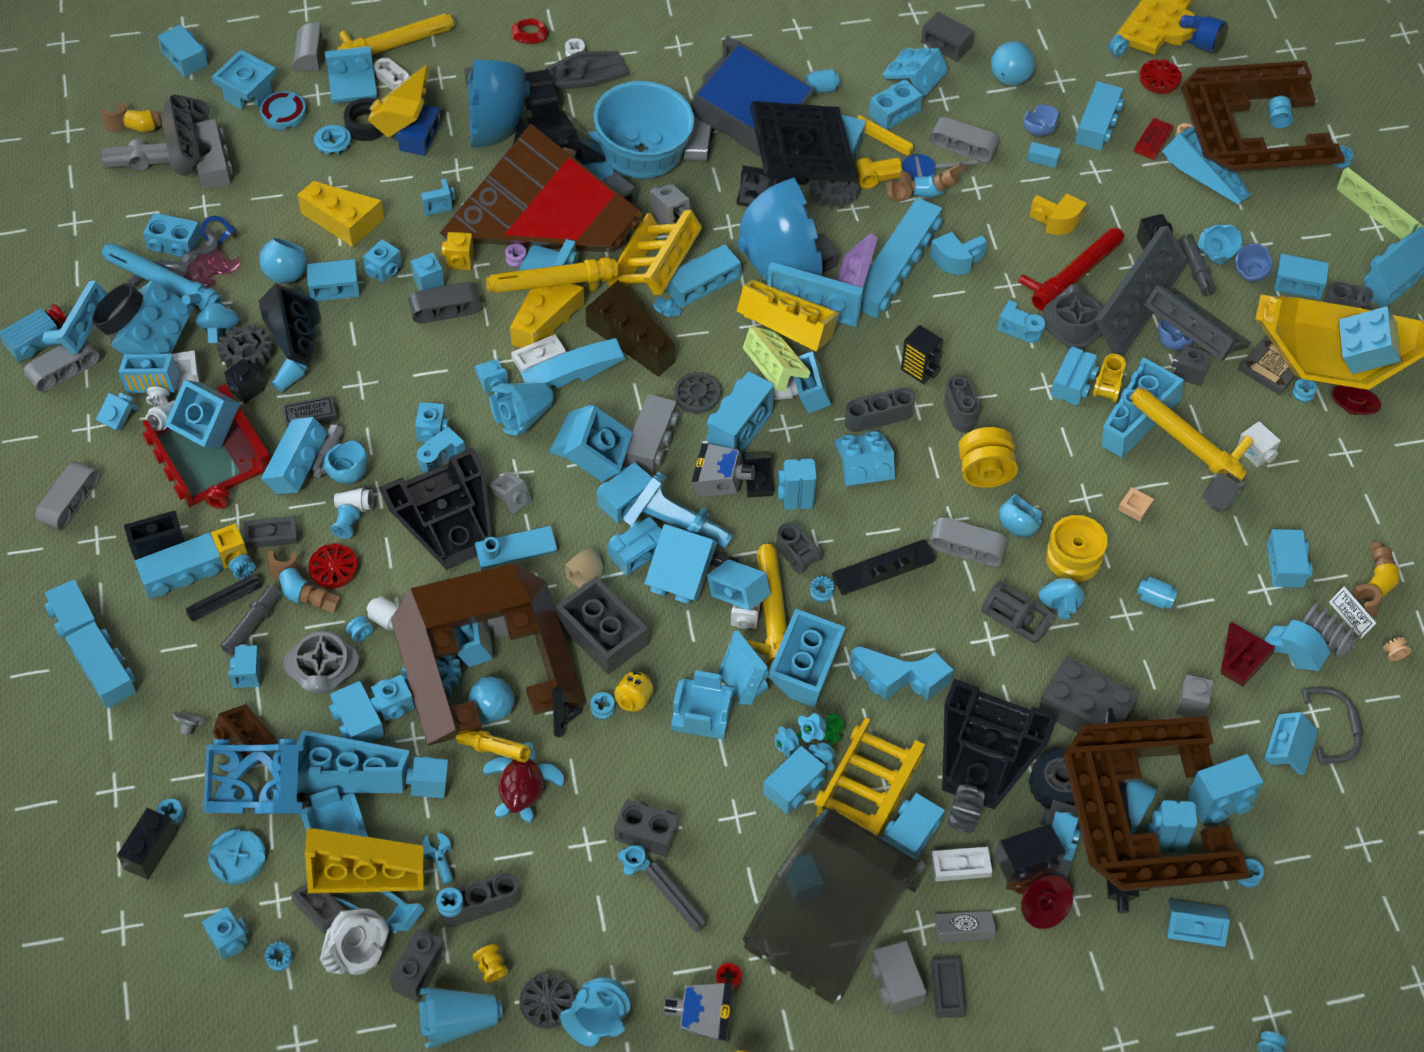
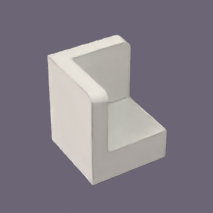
(187, 366)

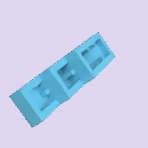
(575, 364)

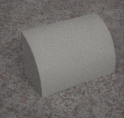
(308, 48)

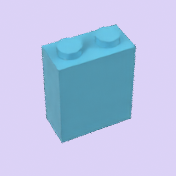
(680, 564)

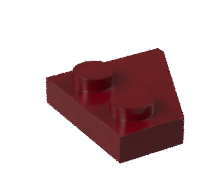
(1244, 654)

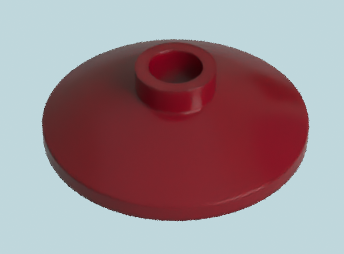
(1356, 400)
(1053, 907)

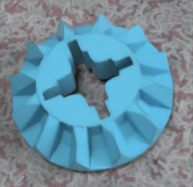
(338, 133)

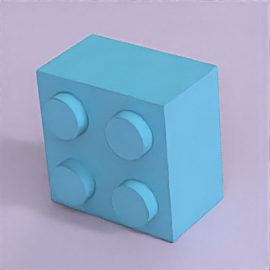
(1370, 340)
(202, 414)
(598, 443)
(1225, 789)

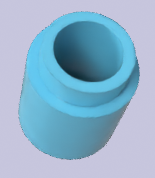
(823, 80)
(1157, 593)

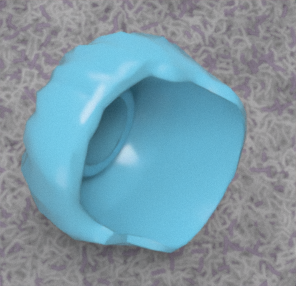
(346, 462)
(1020, 517)
(492, 699)

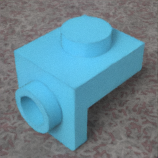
(116, 410)

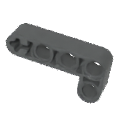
(179, 132)

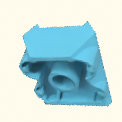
(743, 670)

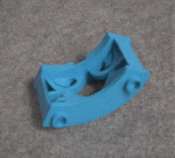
(282, 767)

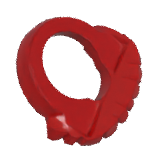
(529, 38)

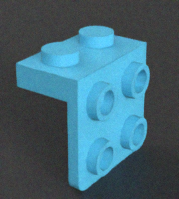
(922, 66)
(543, 257)
(865, 458)

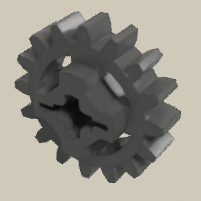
(834, 191)
(244, 344)

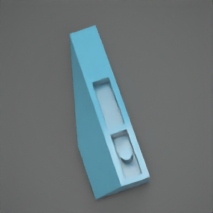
(1397, 269)

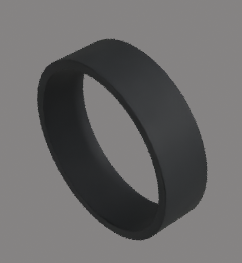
(124, 315)

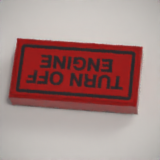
(1153, 138)

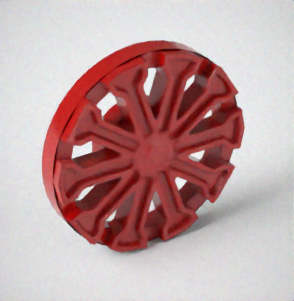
(1160, 76)
(333, 566)

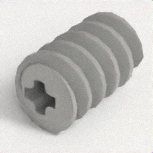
(1332, 633)

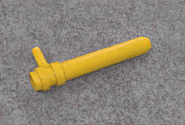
(399, 36)
(589, 271)
(1190, 437)
(773, 605)

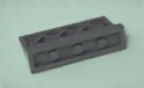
(1195, 322)

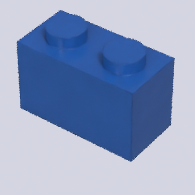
(419, 135)

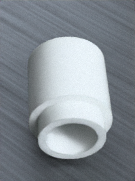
(381, 611)

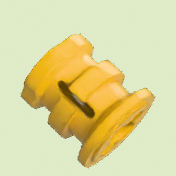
(490, 963)

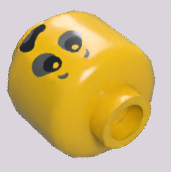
(634, 691)

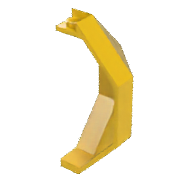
(1310, 340)

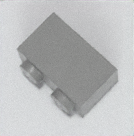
(898, 977)

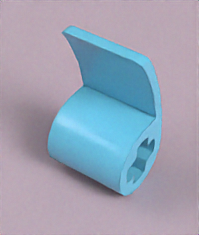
(1139, 800)

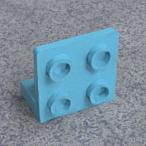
(351, 74)

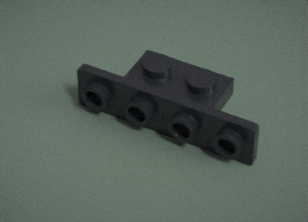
(883, 567)

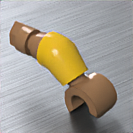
(136, 120)
(1384, 579)

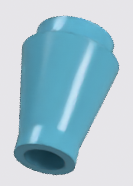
(288, 374)

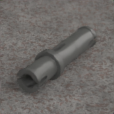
(1200, 272)
(258, 611)

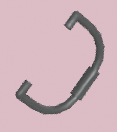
(1354, 720)

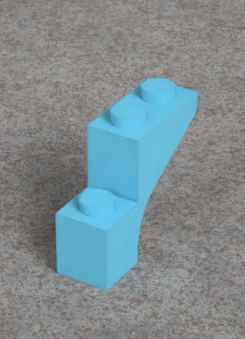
(888, 675)

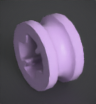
(515, 249)

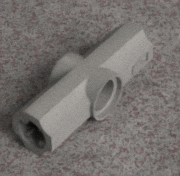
(135, 155)

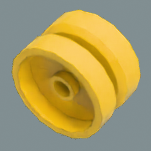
(988, 457)
(1076, 548)

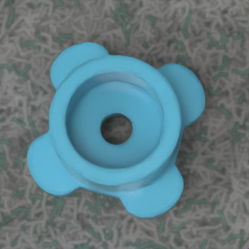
(628, 854)

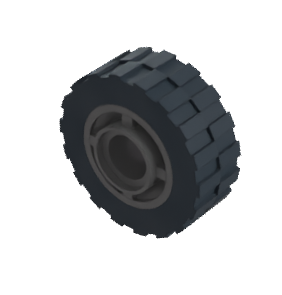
(1044, 779)

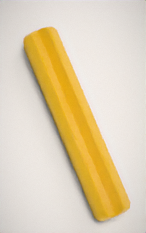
(887, 137)

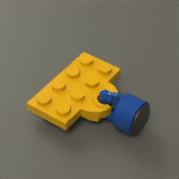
(1173, 23)

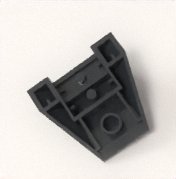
(565, 133)
(444, 508)
(989, 741)

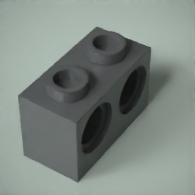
(643, 832)
(417, 964)

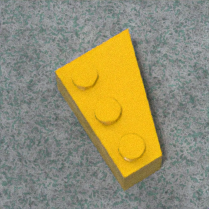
(544, 312)

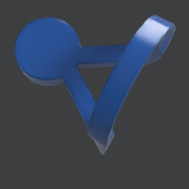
(231, 230)

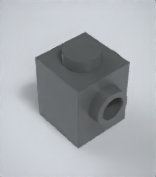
(1191, 364)

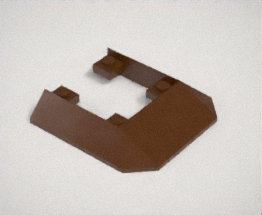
(1218, 91)
(426, 633)
(1108, 756)

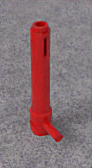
(1074, 271)

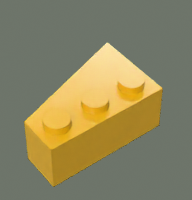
(340, 211)

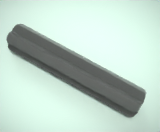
(676, 896)

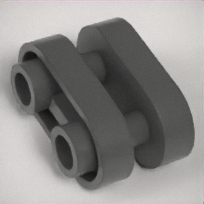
(961, 404)

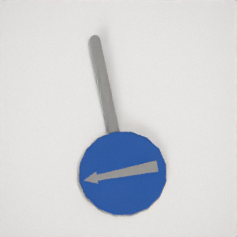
(922, 165)

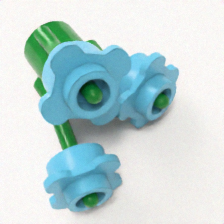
(813, 728)

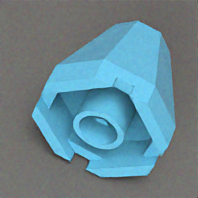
(520, 405)

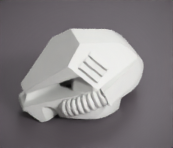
(354, 942)

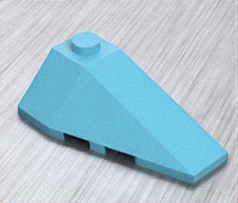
(1188, 157)

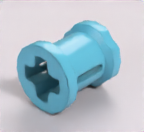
(345, 521)

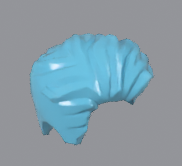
(1220, 242)

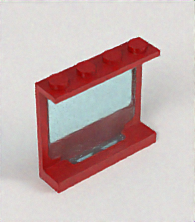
(198, 467)

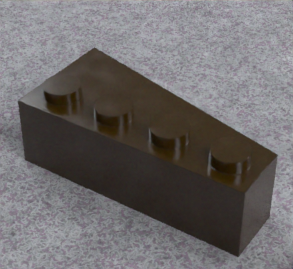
(622, 317)

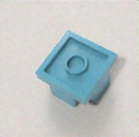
(245, 79)
(702, 705)
(334, 813)

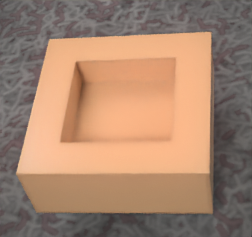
(1135, 504)

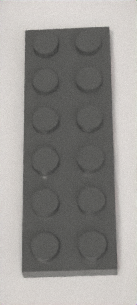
(1125, 310)

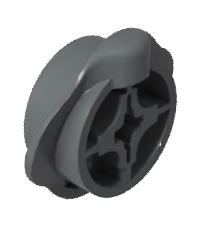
(1072, 317)

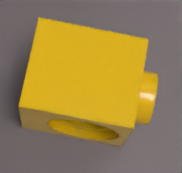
(228, 543)

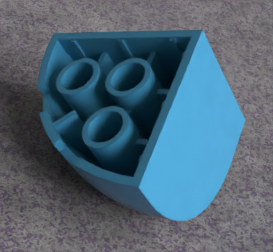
(495, 100)
(779, 230)

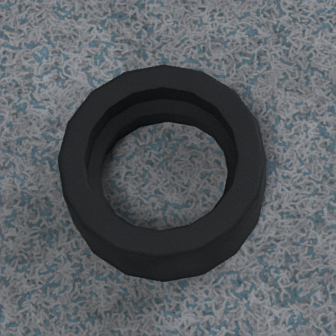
(360, 132)

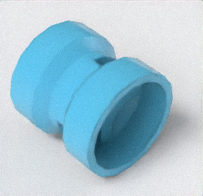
(1280, 112)

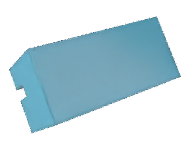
(1043, 154)

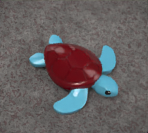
(521, 783)

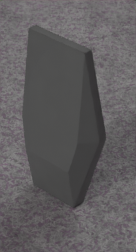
(587, 69)

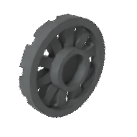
(697, 392)
(546, 1000)

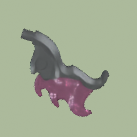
(198, 263)

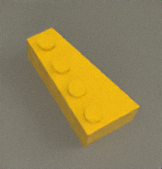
(788, 314)
(361, 863)

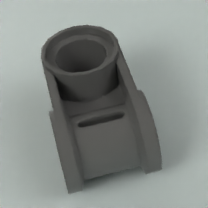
(1350, 295)
(798, 551)

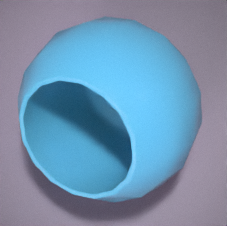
(1013, 63)
(282, 261)

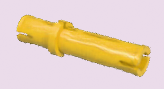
(484, 742)

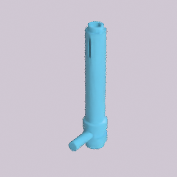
(190, 292)

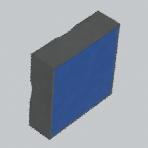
(738, 81)

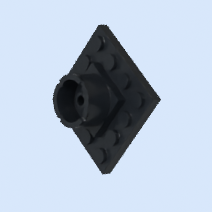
(802, 142)

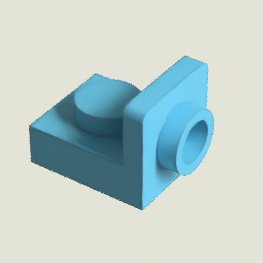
(438, 200)
(491, 374)

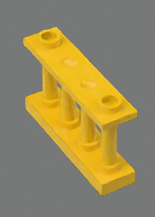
(668, 258)
(897, 779)

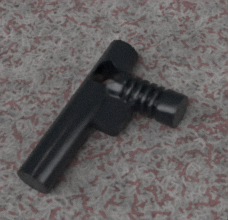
(561, 713)

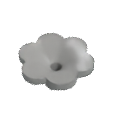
(188, 721)

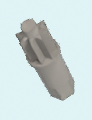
(332, 439)

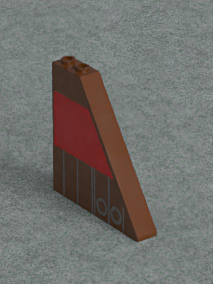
(542, 199)

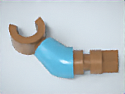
(925, 186)
(297, 588)

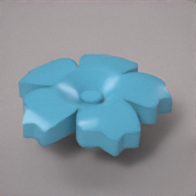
(667, 307)

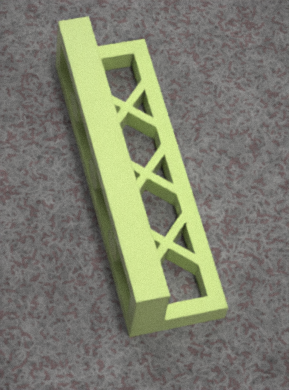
(1377, 204)
(773, 357)

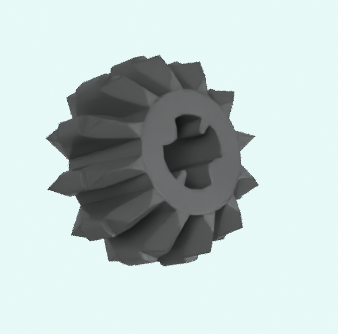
(966, 808)

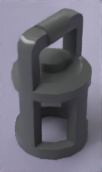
(1023, 614)

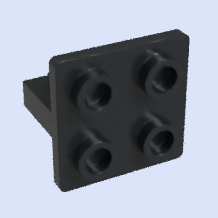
(754, 183)

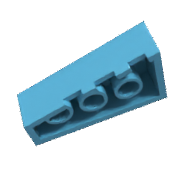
(1129, 424)
(349, 765)

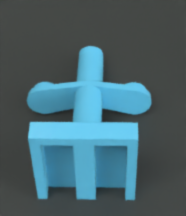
(657, 504)

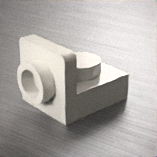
(744, 618)

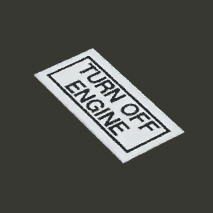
(1352, 612)

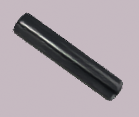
(223, 597)

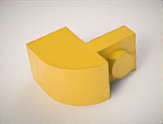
(1058, 218)

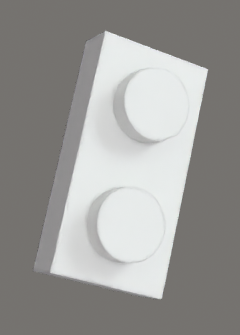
(537, 353)
(961, 864)

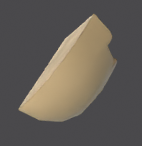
(584, 567)

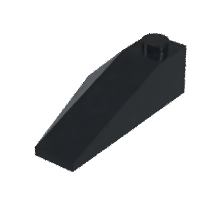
(291, 321)

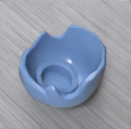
(1041, 121)
(1254, 262)
(1172, 337)

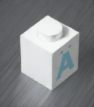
(1264, 445)

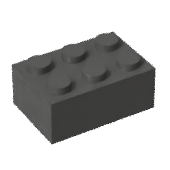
(602, 625)
(1084, 695)

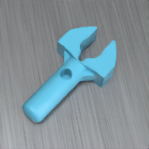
(439, 856)

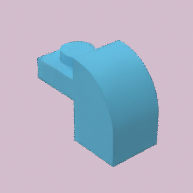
(957, 257)
(1301, 643)

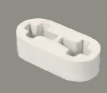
(388, 77)

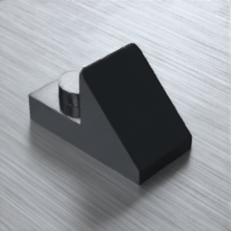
(762, 482)

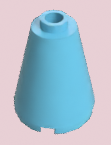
(455, 1014)

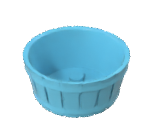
(647, 116)

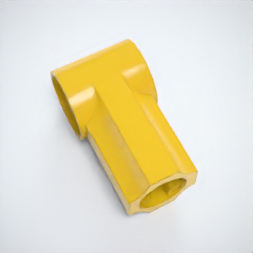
(872, 172)

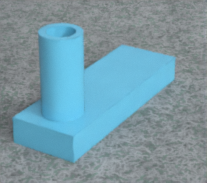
(79, 322)
(515, 547)

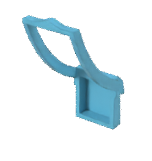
(401, 918)

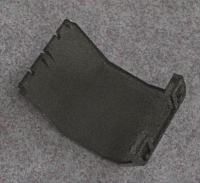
(830, 902)

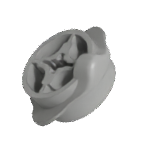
(343, 664)

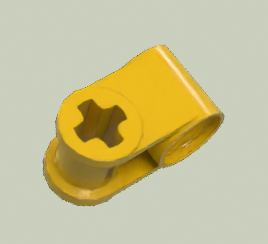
(1110, 377)

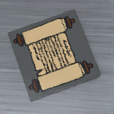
(1267, 367)

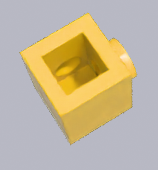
(458, 251)

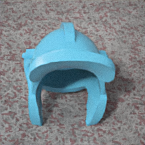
(597, 1011)

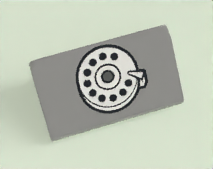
(964, 926)

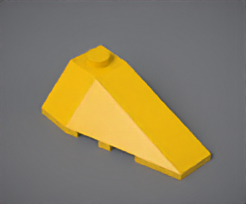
(400, 105)

